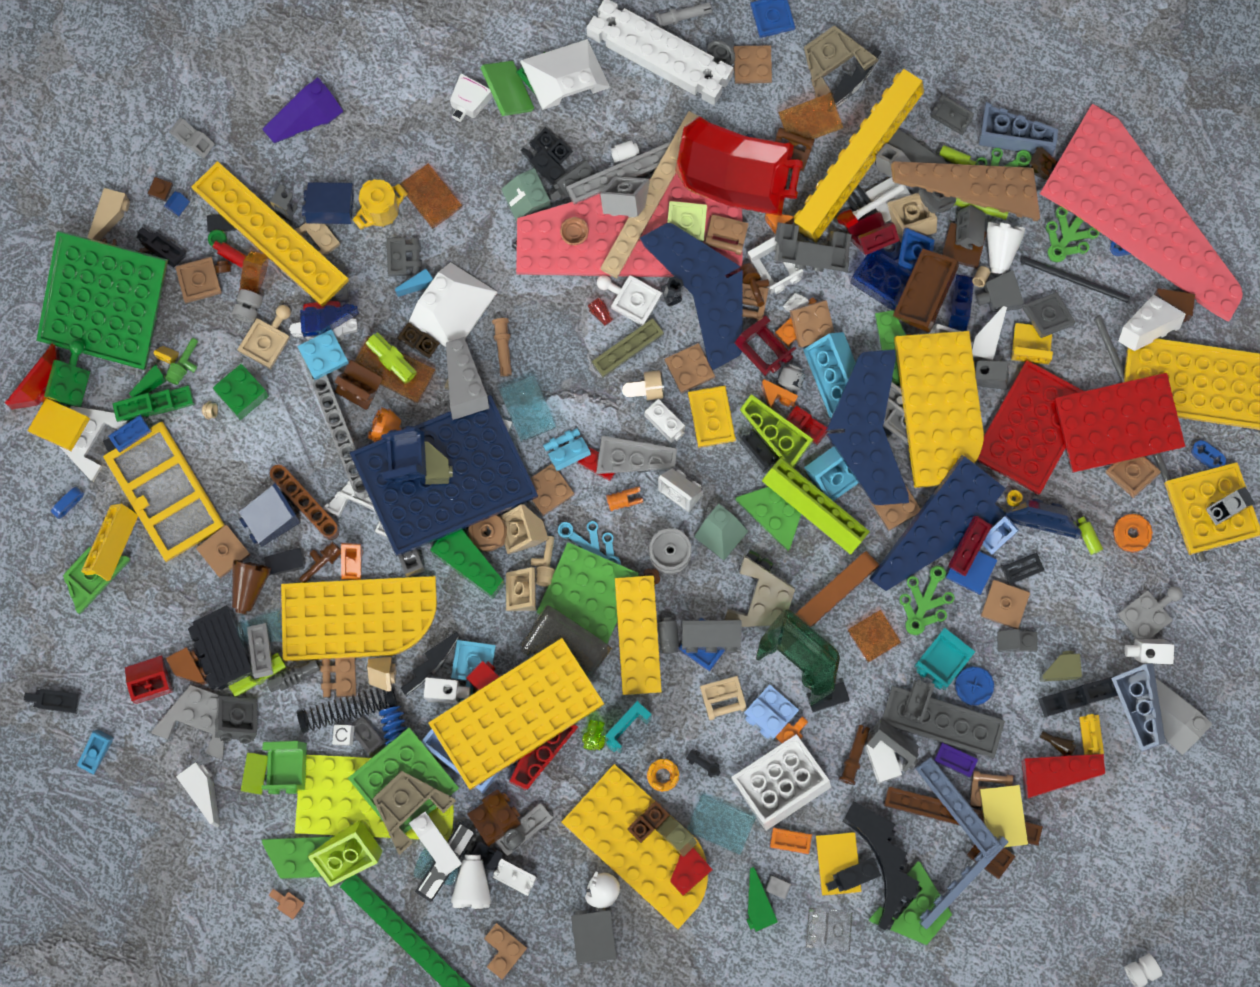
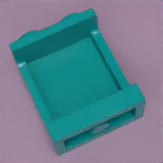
(944, 659)
(618, 729)

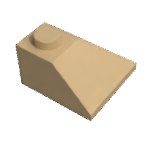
(523, 529)

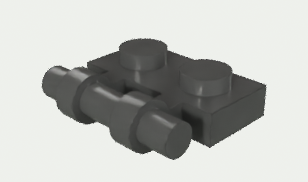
(397, 260)

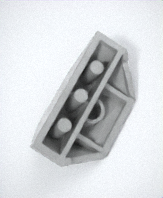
(894, 415)

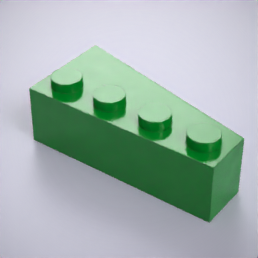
(465, 559)

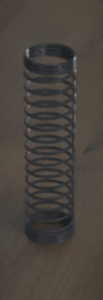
(304, 721)

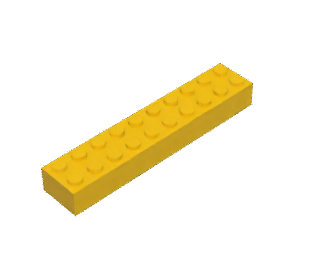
(859, 155)

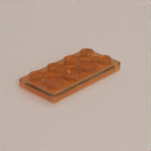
(412, 390)

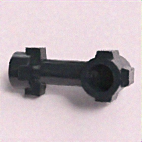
(713, 769)

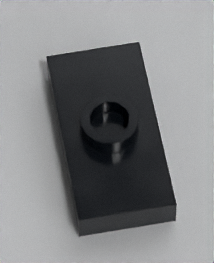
(835, 698)

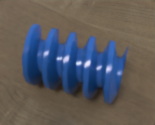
(393, 726)

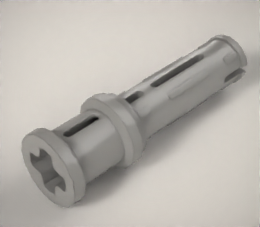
(674, 16)

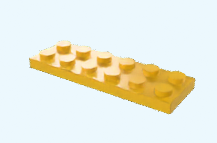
(638, 635)

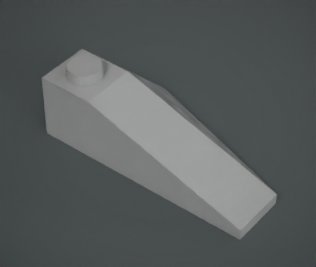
(1181, 721)

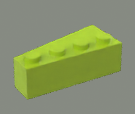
(777, 432)

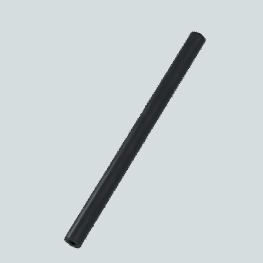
(1075, 279)

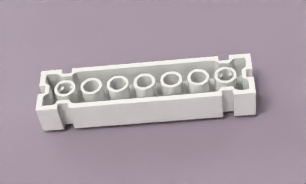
(659, 51)

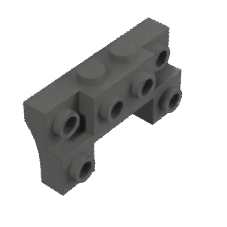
(818, 256)

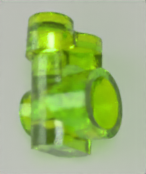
(592, 738)

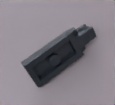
(161, 246)
(54, 700)
(854, 876)

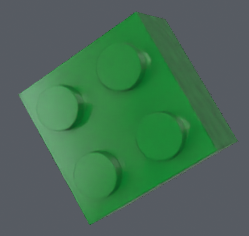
(240, 392)

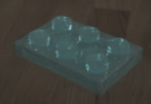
(527, 408)

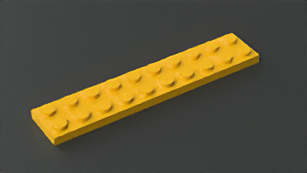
(270, 234)

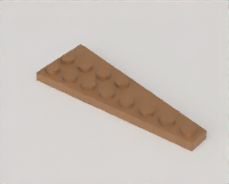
(985, 186)

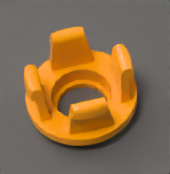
(663, 764)

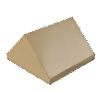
(521, 590)

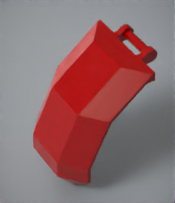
(736, 168)

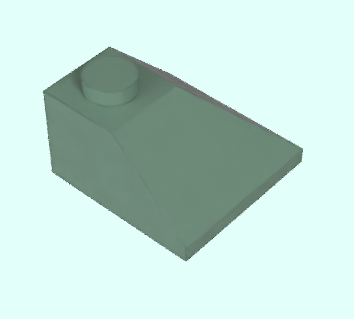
(721, 532)

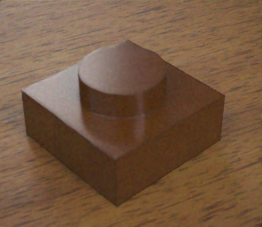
(160, 189)

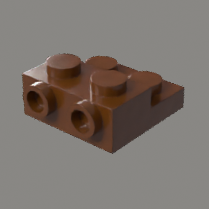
(494, 817)

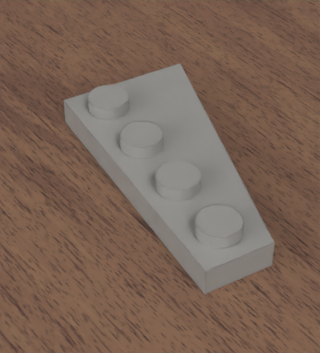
(630, 456)

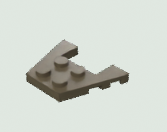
(830, 52)
(769, 598)
(401, 799)

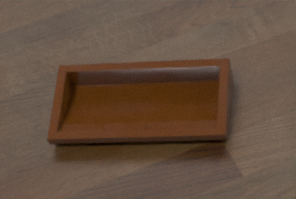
(926, 290)

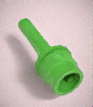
(176, 371)

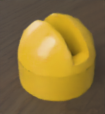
(1018, 500)

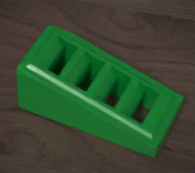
(149, 382)

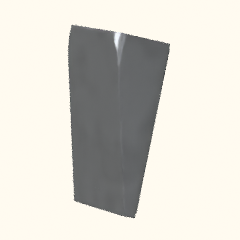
(367, 736)

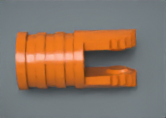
(620, 499)

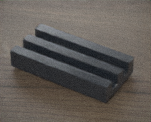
(859, 203)
(1007, 575)

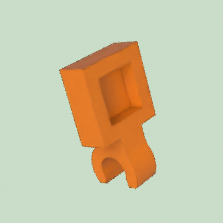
(790, 731)

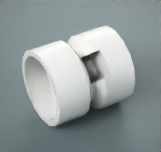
(1142, 971)

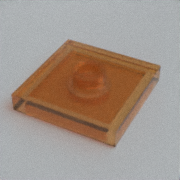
(874, 636)

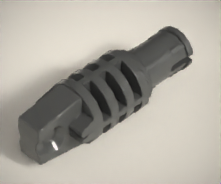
(292, 676)

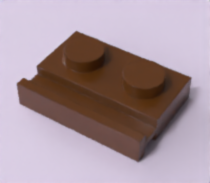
(998, 864)

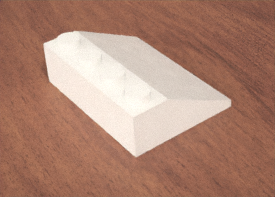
(781, 782)

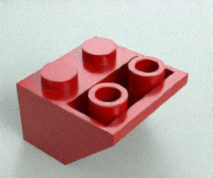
(148, 680)

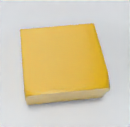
(166, 354)

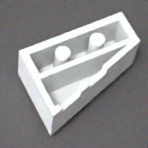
(1150, 322)

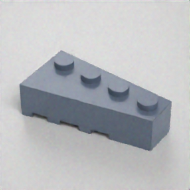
(1015, 132)
(1141, 704)

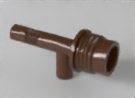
(752, 277)
(330, 553)

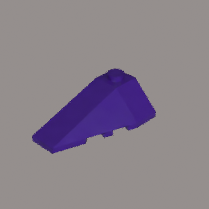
(308, 109)

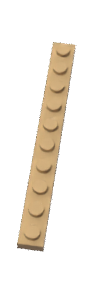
(636, 225)

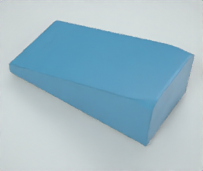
(416, 283)
(95, 751)

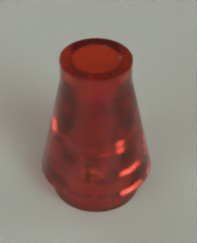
(600, 311)

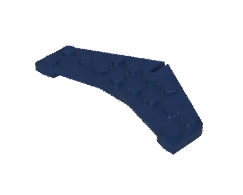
(704, 275)
(864, 441)

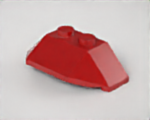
(33, 386)

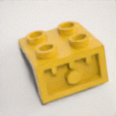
(1029, 345)

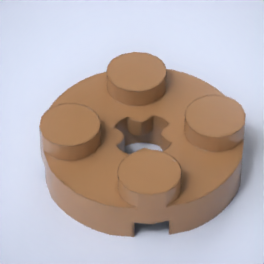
(496, 538)

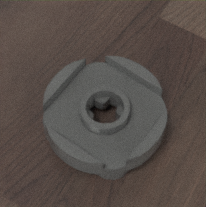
(935, 203)

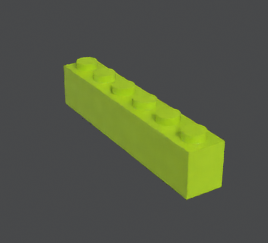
(815, 506)

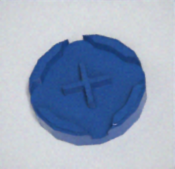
(974, 686)

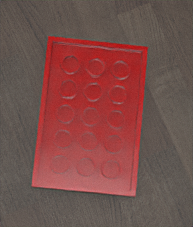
(1119, 422)
(1026, 431)

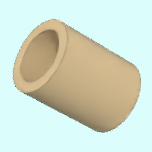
(981, 276)

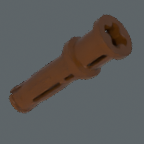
(852, 763)

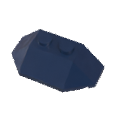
(1045, 517)

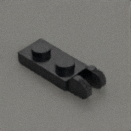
(543, 163)

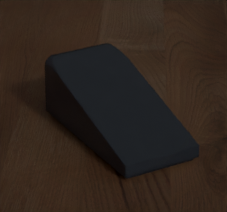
(285, 561)

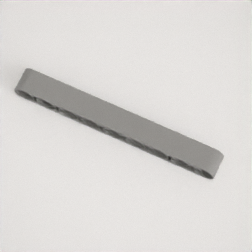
(337, 428)

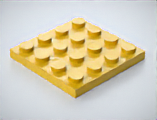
(1197, 492)

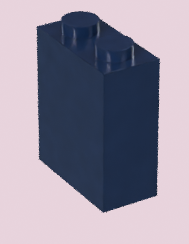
(328, 203)

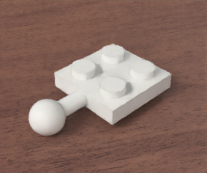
(634, 299)

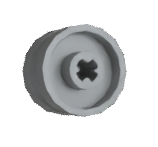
(667, 540)

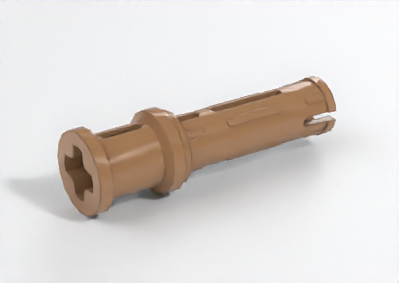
(502, 337)

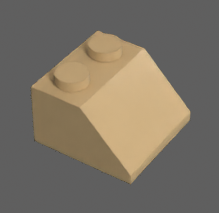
(912, 214)

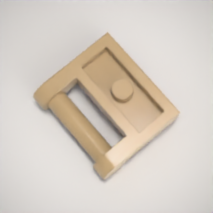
(321, 236)
(722, 691)

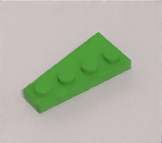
(888, 329)

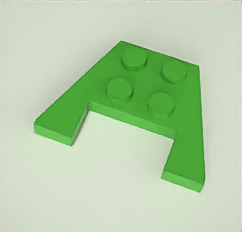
(907, 922)

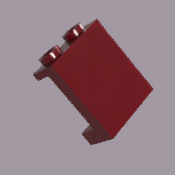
(873, 233)

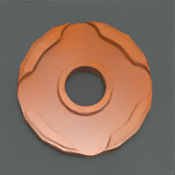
(1128, 543)

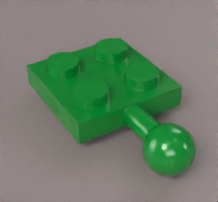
(67, 381)

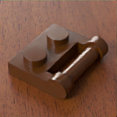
(797, 154)

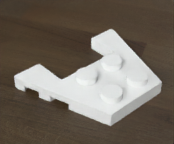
(88, 437)
(338, 504)

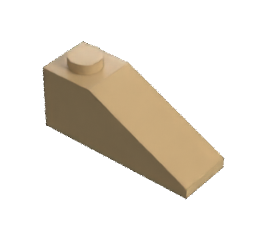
(108, 213)

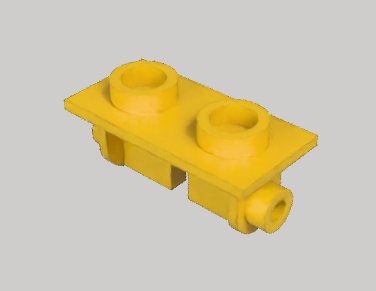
(1091, 734)

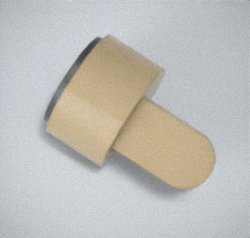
(651, 386)

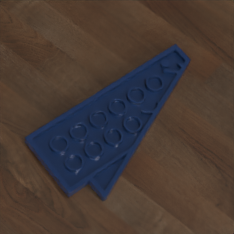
(942, 522)

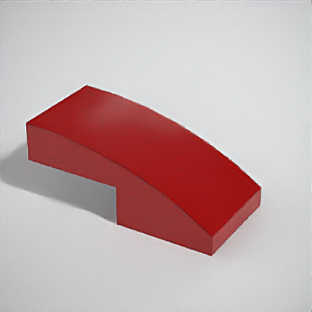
(807, 424)

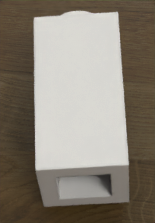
(665, 421)

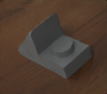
(1017, 641)

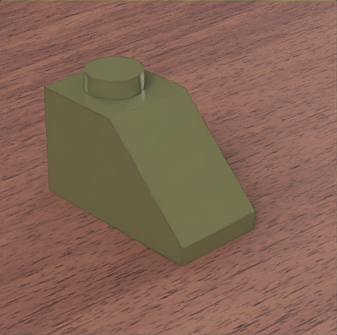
(436, 466)
(1064, 668)
(676, 836)

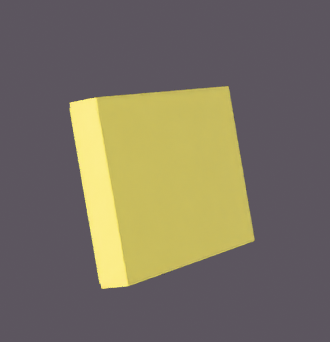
(1004, 814)

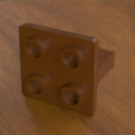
(358, 384)

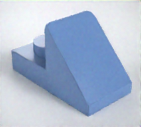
(1000, 534)

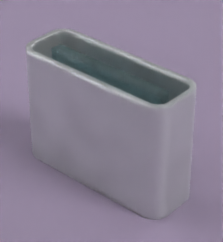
(777, 887)

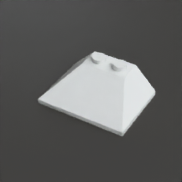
(564, 73)
(451, 305)

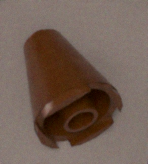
(247, 584)

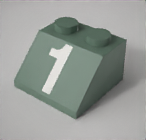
(526, 194)

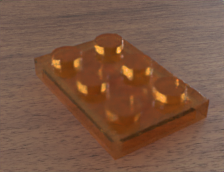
(812, 118)
(430, 196)

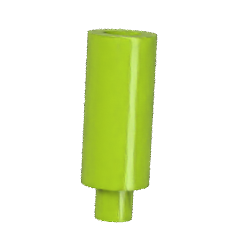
(955, 156)
(1089, 536)

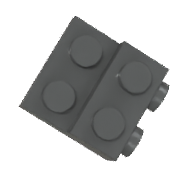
(236, 719)

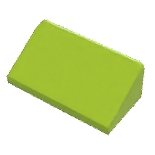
(254, 773)

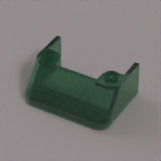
(805, 650)

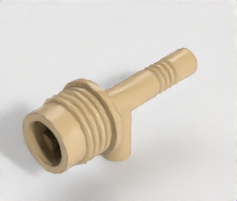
(544, 572)

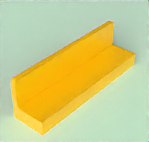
(110, 541)

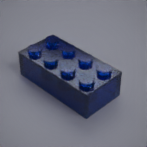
(881, 279)

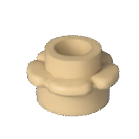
(210, 410)

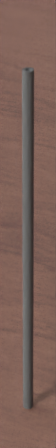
(1120, 371)

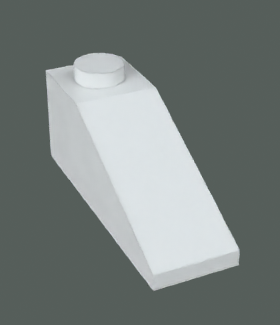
(986, 340)
(435, 843)

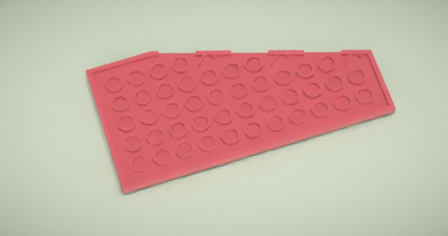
(546, 253)

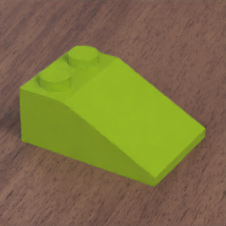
(346, 854)

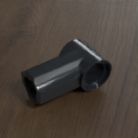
(672, 291)

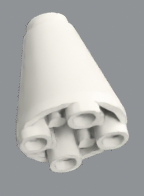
(1003, 245)
(471, 885)

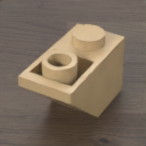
(381, 672)

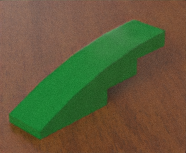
(153, 404)

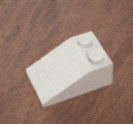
(679, 489)
(201, 789)

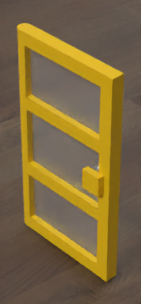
(164, 492)

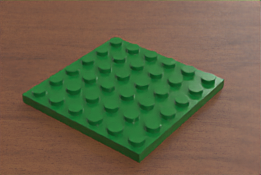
(102, 298)

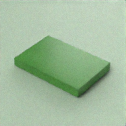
(507, 88)

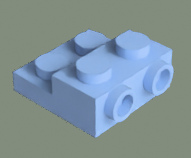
(770, 712)

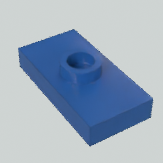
(129, 433)

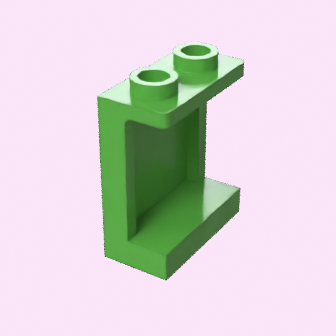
(285, 766)

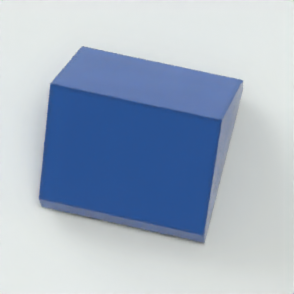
(177, 203)

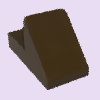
(1043, 163)

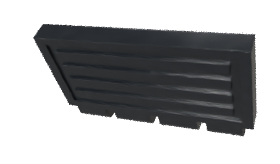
(220, 649)

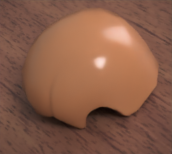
(574, 231)

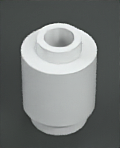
(624, 151)

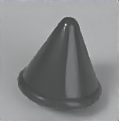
(722, 50)

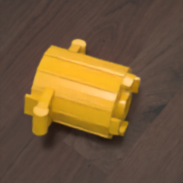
(378, 203)

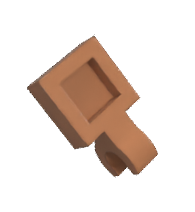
(288, 904)

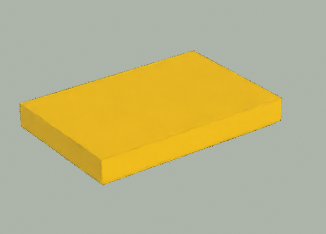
(711, 416)
(58, 424)
(834, 855)

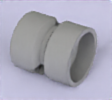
(250, 300)

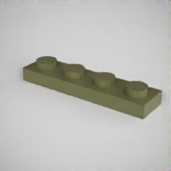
(627, 348)

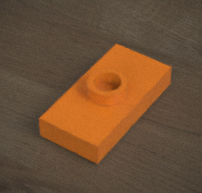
(791, 841)

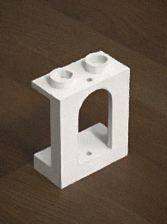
(760, 251)

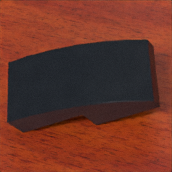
(554, 147)

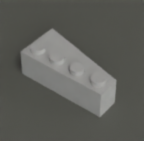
(465, 385)

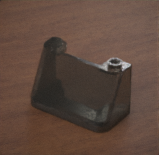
(552, 626)

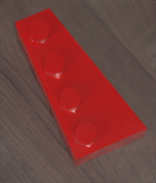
(533, 763)
(1054, 773)

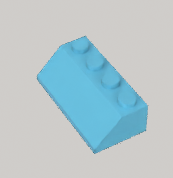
(831, 367)
(831, 474)

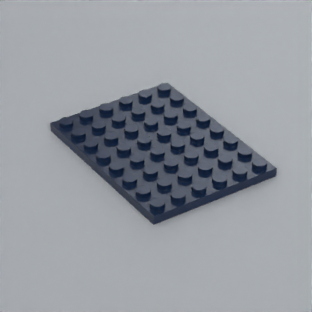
(484, 480)

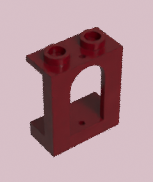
(760, 328)

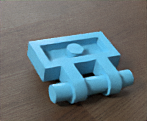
(569, 453)

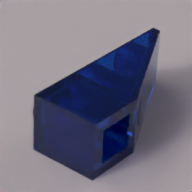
(961, 303)
(318, 321)

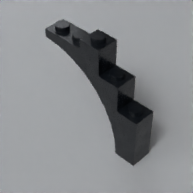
(897, 885)

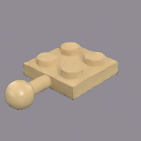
(264, 341)

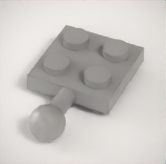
(1146, 615)

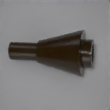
(1063, 745)

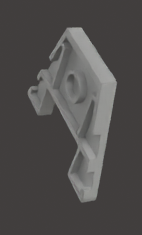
(197, 710)

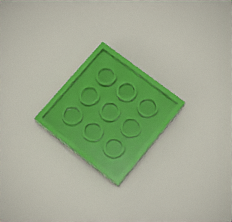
(586, 590)
(407, 755)

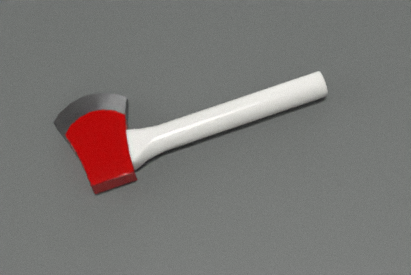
(850, 218)

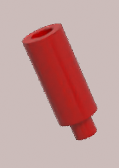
(230, 253)

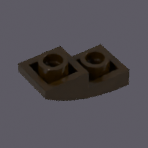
(418, 340)

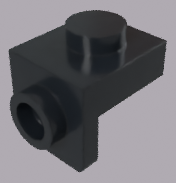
(490, 856)

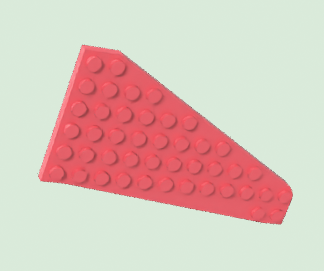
(1122, 196)

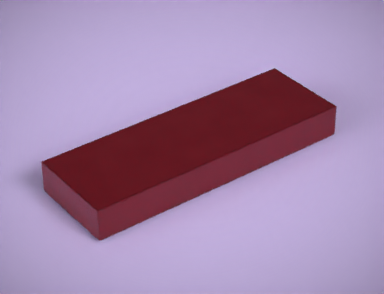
(969, 545)

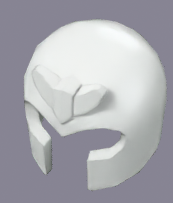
(604, 890)

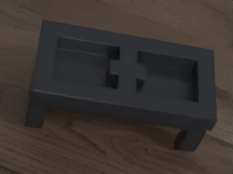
(758, 450)

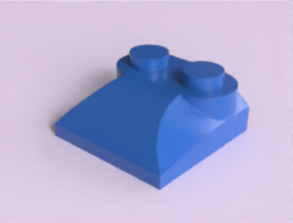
(912, 246)

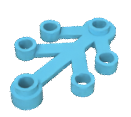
(594, 546)

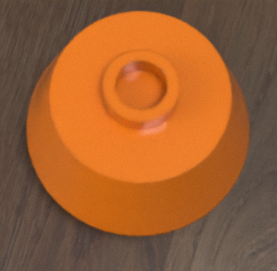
(382, 423)

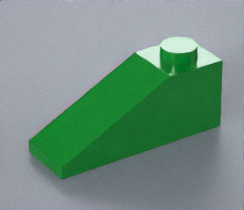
(759, 908)

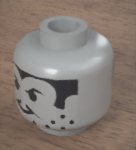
(791, 378)

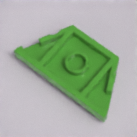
(772, 514)
(85, 587)
(291, 856)

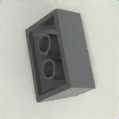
(711, 636)

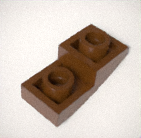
(648, 821)

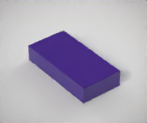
(956, 760)

